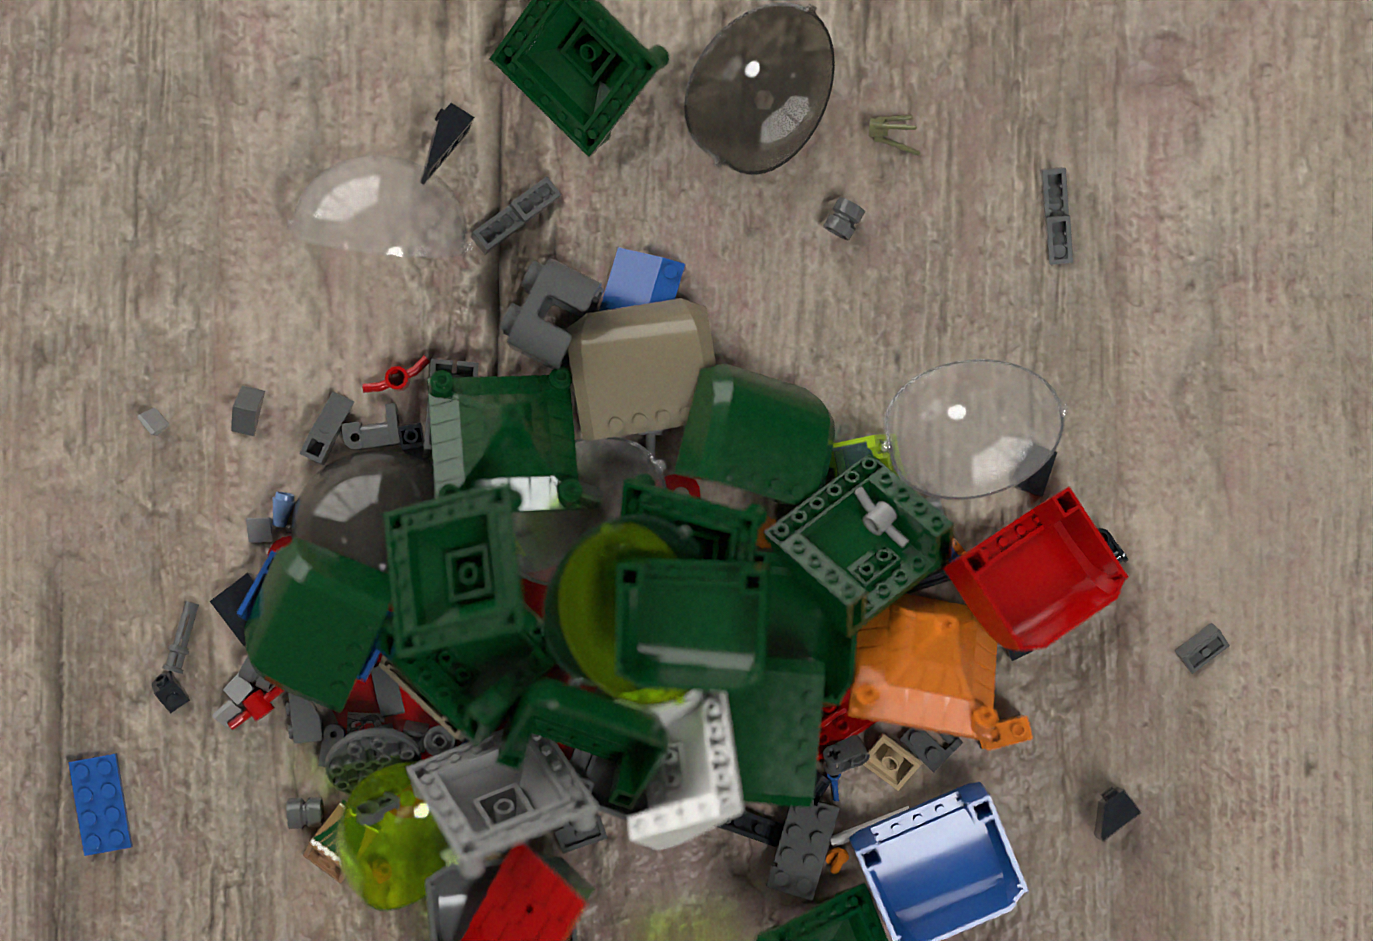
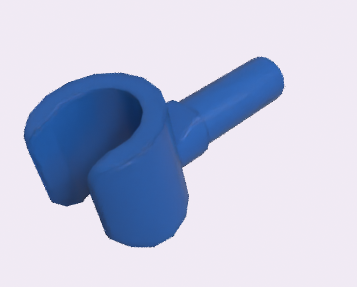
(834, 783)

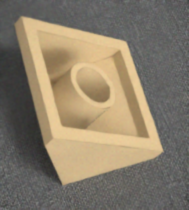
(891, 762)

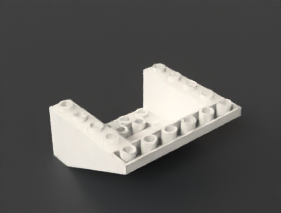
(698, 777)

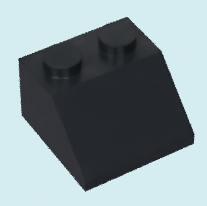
(1114, 812)

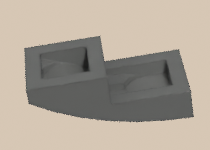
(387, 693)

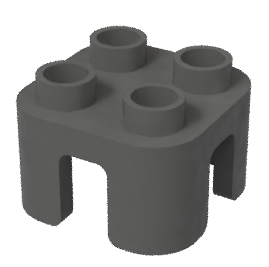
(548, 287)

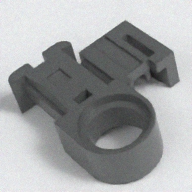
(372, 811)

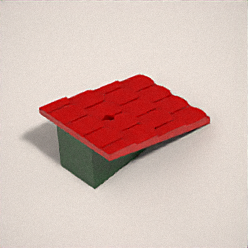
(531, 900)

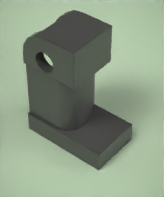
(374, 435)

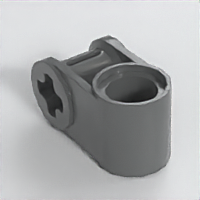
(846, 753)

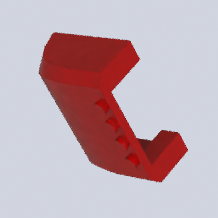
(1039, 575)

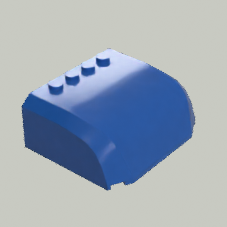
(940, 866)

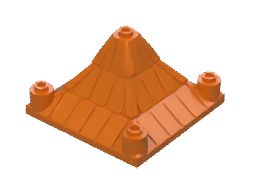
(926, 669)

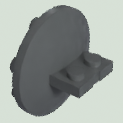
(367, 752)

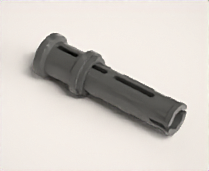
(191, 610)

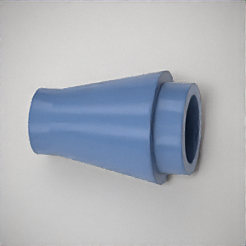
(282, 508)

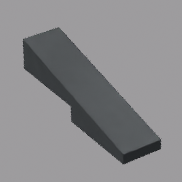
(515, 215)
(1057, 215)

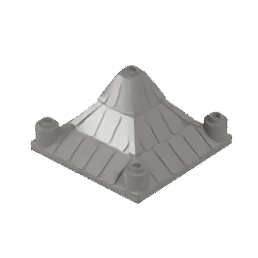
(493, 806)

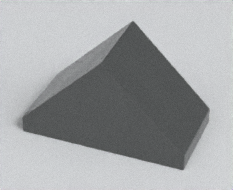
(247, 410)

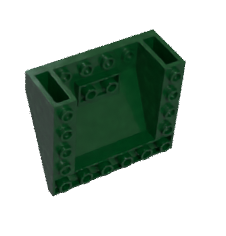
(845, 564)
(475, 680)

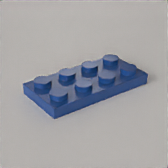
(100, 804)

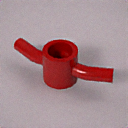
(385, 384)
(256, 706)

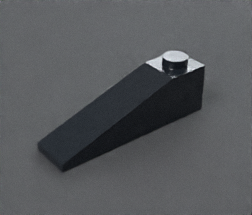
(449, 131)
(754, 827)

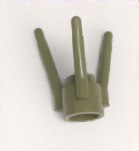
(879, 128)

